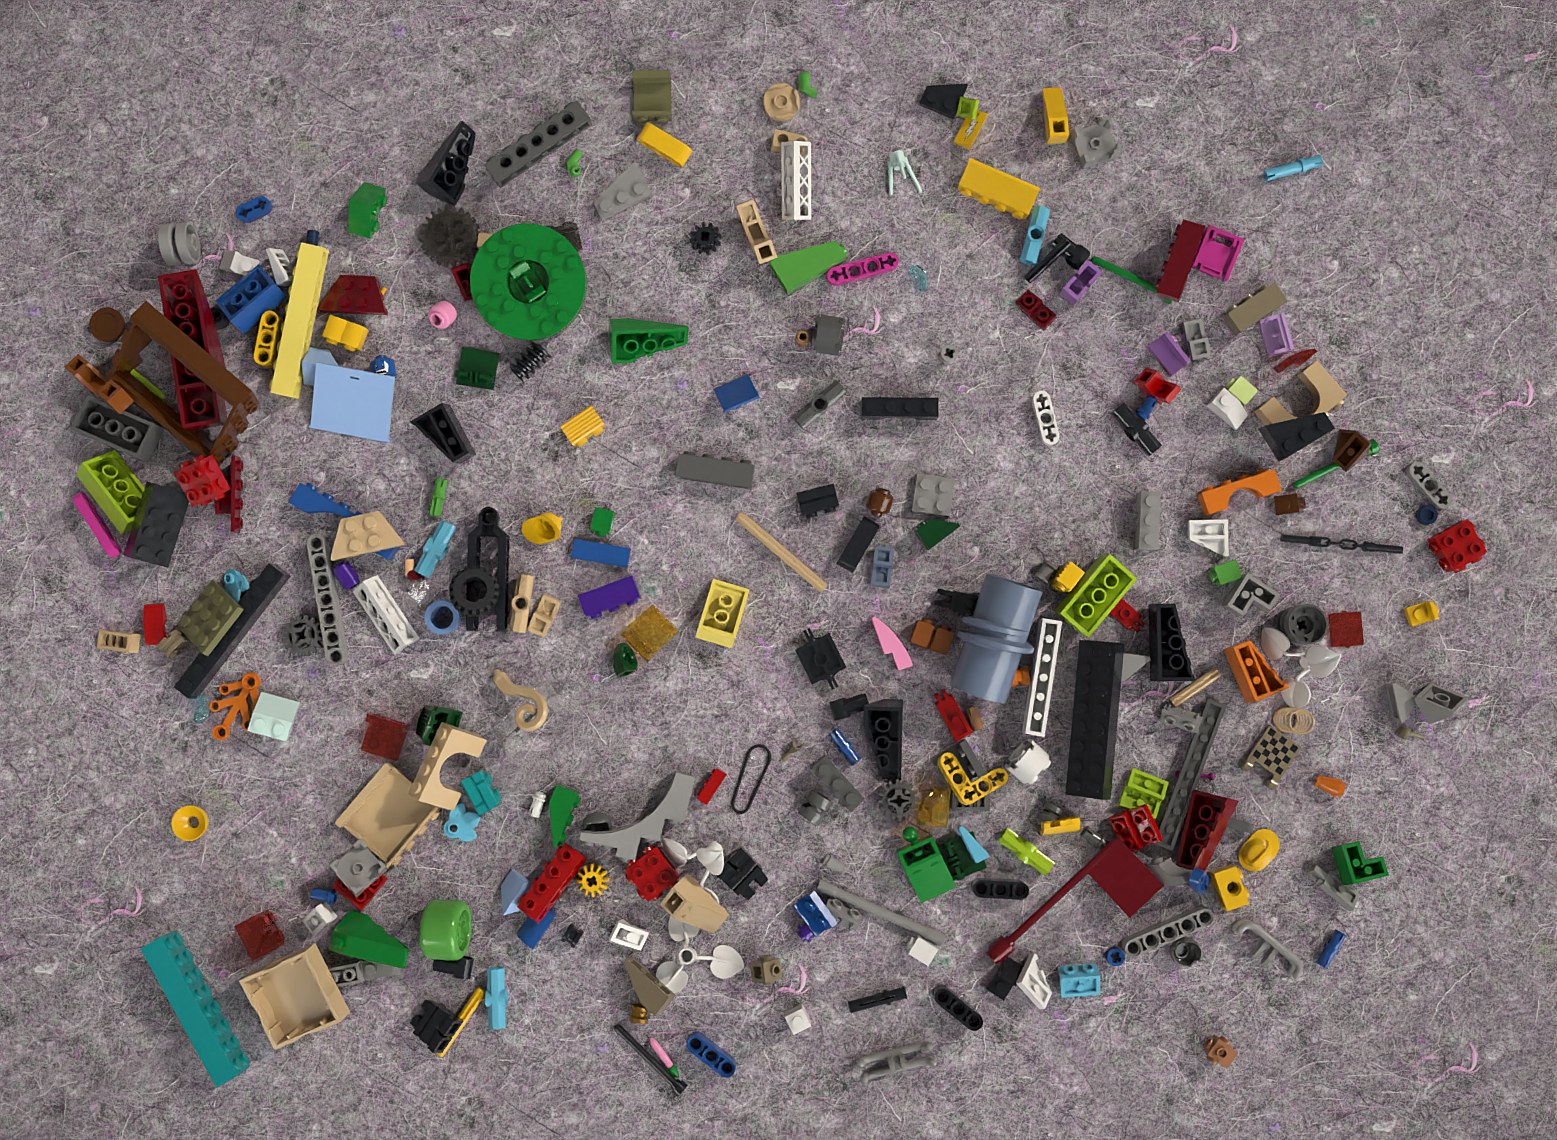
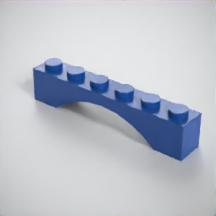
(310, 501)

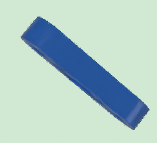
(1199, 881)

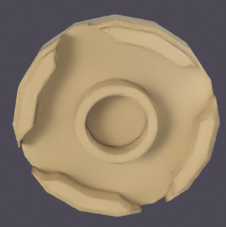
(781, 102)

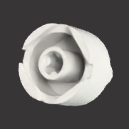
(1028, 762)

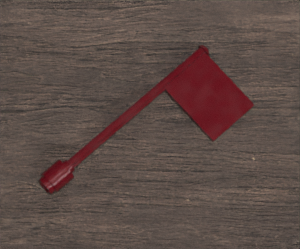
(1114, 870)

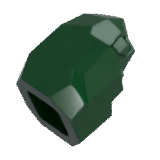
(624, 660)

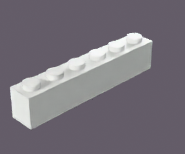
(1041, 677)

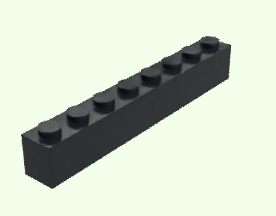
(254, 604)

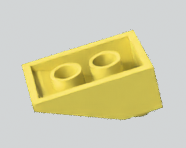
(722, 613)

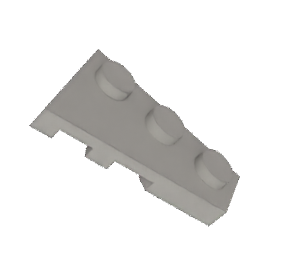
(623, 193)

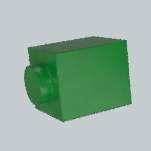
(602, 522)

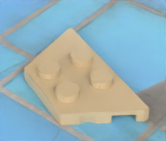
(364, 535)

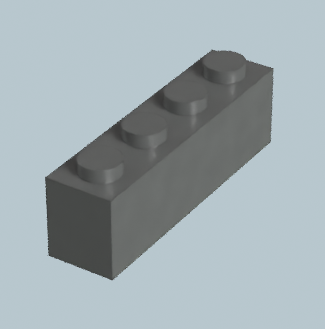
(715, 471)

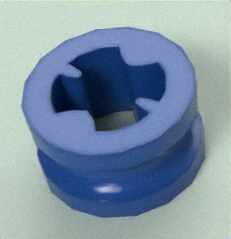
(1117, 962)

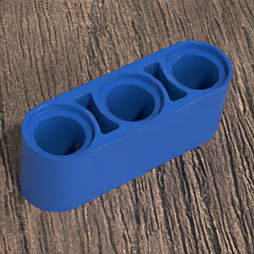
(714, 1063)

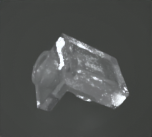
(420, 592)

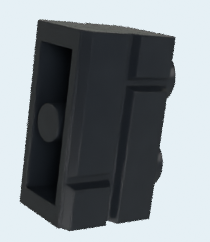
(818, 500)

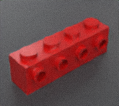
(551, 883)

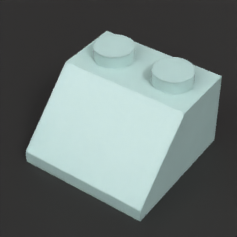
(273, 716)

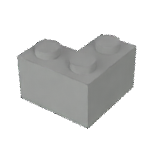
(1249, 591)

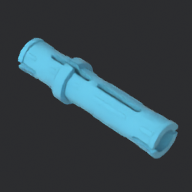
(1301, 166)

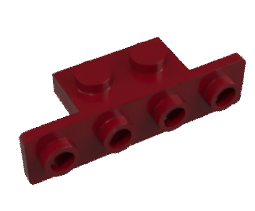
(232, 502)

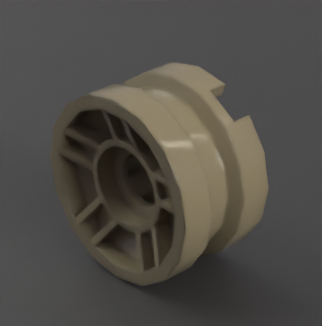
(173, 644)

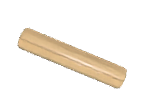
(1194, 687)

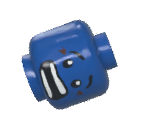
(383, 366)

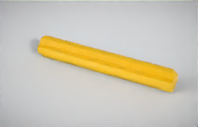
(466, 1013)

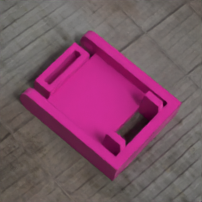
(1215, 257)

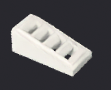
(280, 266)

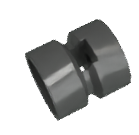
(815, 807)

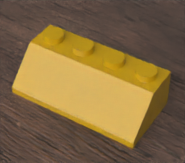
(998, 189)

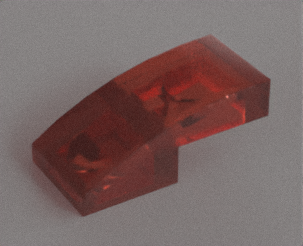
(1298, 359)

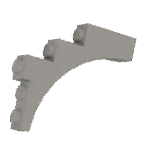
(626, 839)

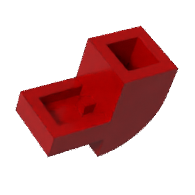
(1154, 385)

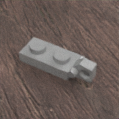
(1333, 886)

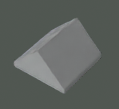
(1439, 703)

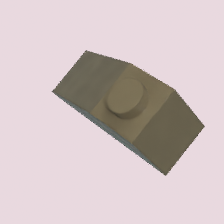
(649, 989)

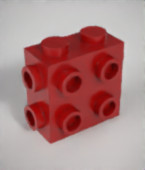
(202, 480)
(1457, 546)
(652, 873)

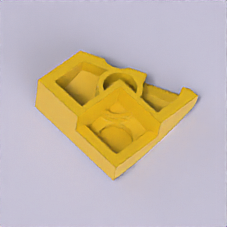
(1059, 826)

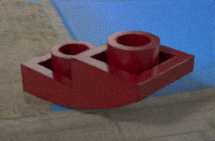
(1035, 310)

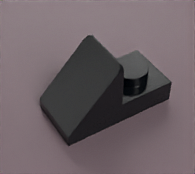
(1005, 978)

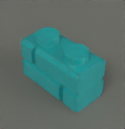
(481, 792)

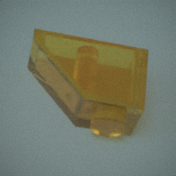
(934, 808)

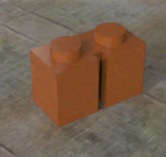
(931, 637)

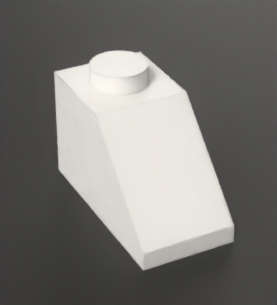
(1228, 408)

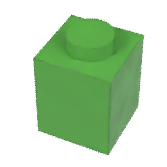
(1225, 573)

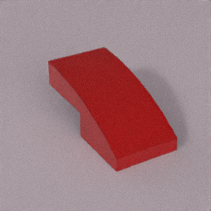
(154, 623)

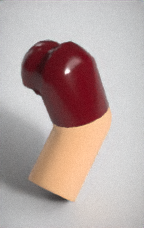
(409, 571)

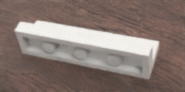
(792, 180)
(387, 612)

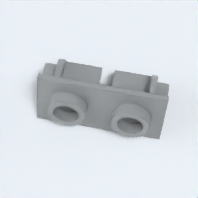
(1172, 716)
(850, 917)

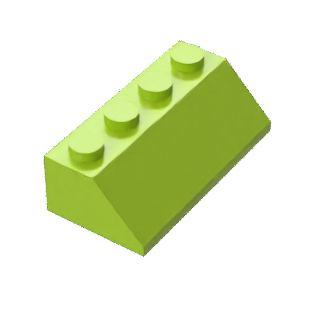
(113, 488)
(1095, 594)

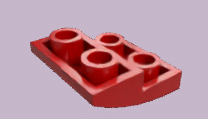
(1136, 827)
(365, 897)

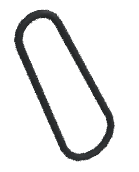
(741, 775)

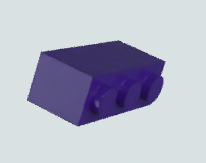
(609, 597)

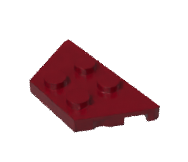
(354, 296)

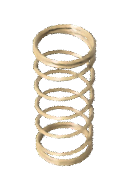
(1293, 711)

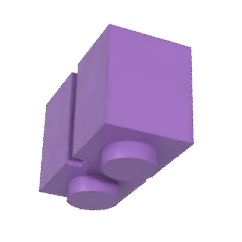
(1083, 280)

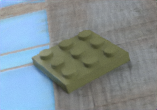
(210, 617)

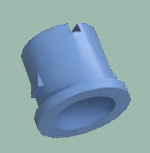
(434, 610)

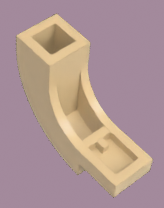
(755, 232)

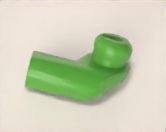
(804, 84)
(572, 163)

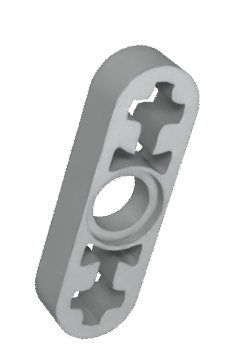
(1436, 485)

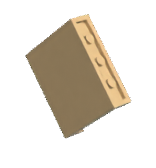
(387, 815)

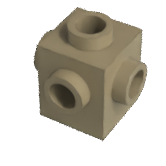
(769, 970)

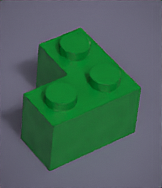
(365, 208)
(1354, 867)

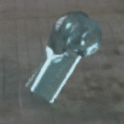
(920, 275)
(203, 709)

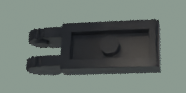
(959, 601)

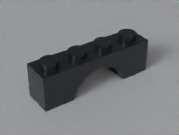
(899, 407)

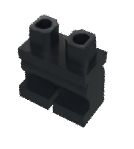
(740, 877)
(435, 1025)

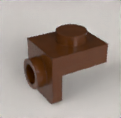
(1289, 504)

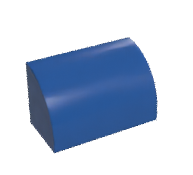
(532, 932)

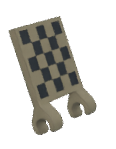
(1273, 753)

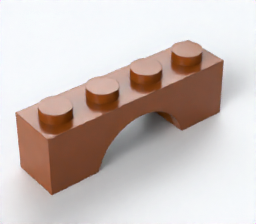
(98, 384)

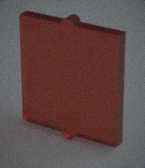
(1346, 629)

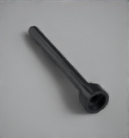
(676, 1085)

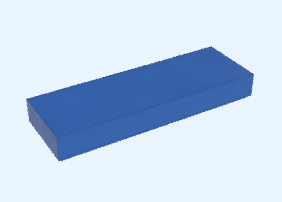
(601, 553)

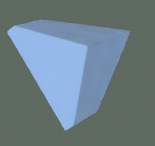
(309, 363)
(512, 889)

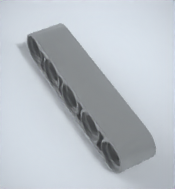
(1176, 931)

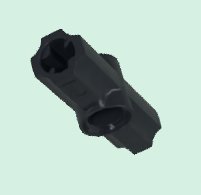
(1136, 429)

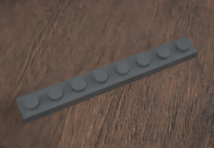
(1190, 773)

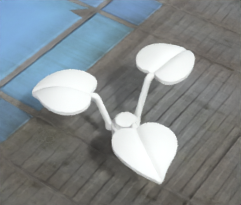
(1317, 659)
(711, 857)
(724, 965)

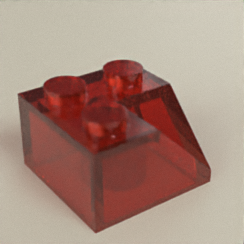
(260, 934)

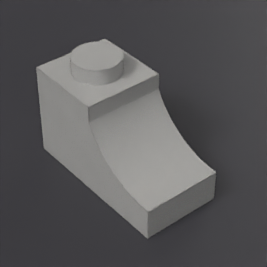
(1168, 872)

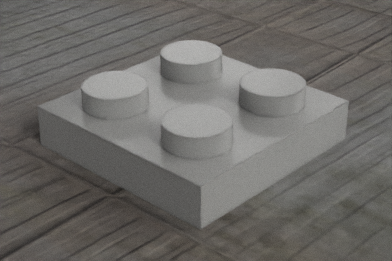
(933, 495)

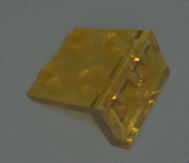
(649, 633)

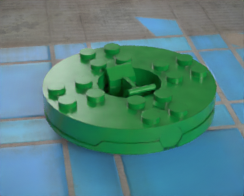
(528, 282)

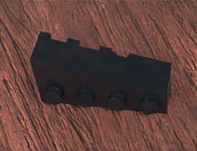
(1167, 645)

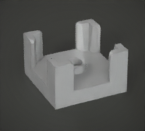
(1095, 143)
(358, 868)

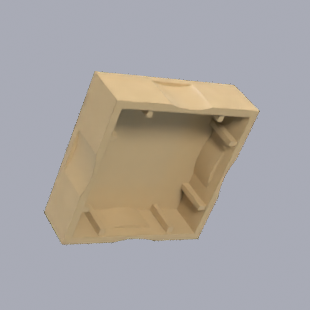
(294, 996)

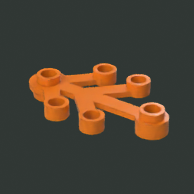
(239, 703)

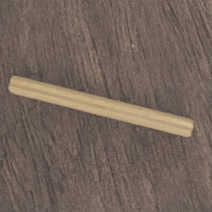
(781, 552)

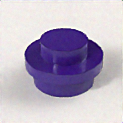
(804, 933)

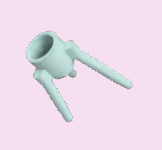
(898, 162)

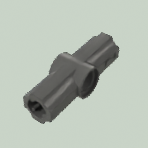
(828, 396)

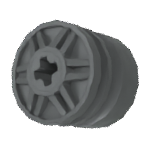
(1311, 621)

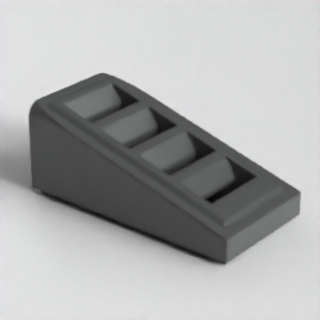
(954, 803)

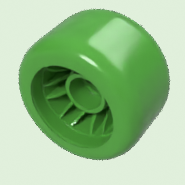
(445, 929)

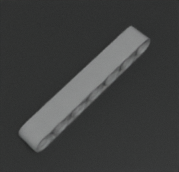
(320, 593)

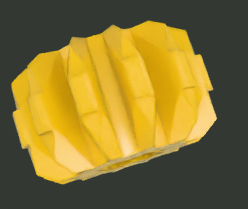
(596, 887)

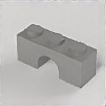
(1149, 518)

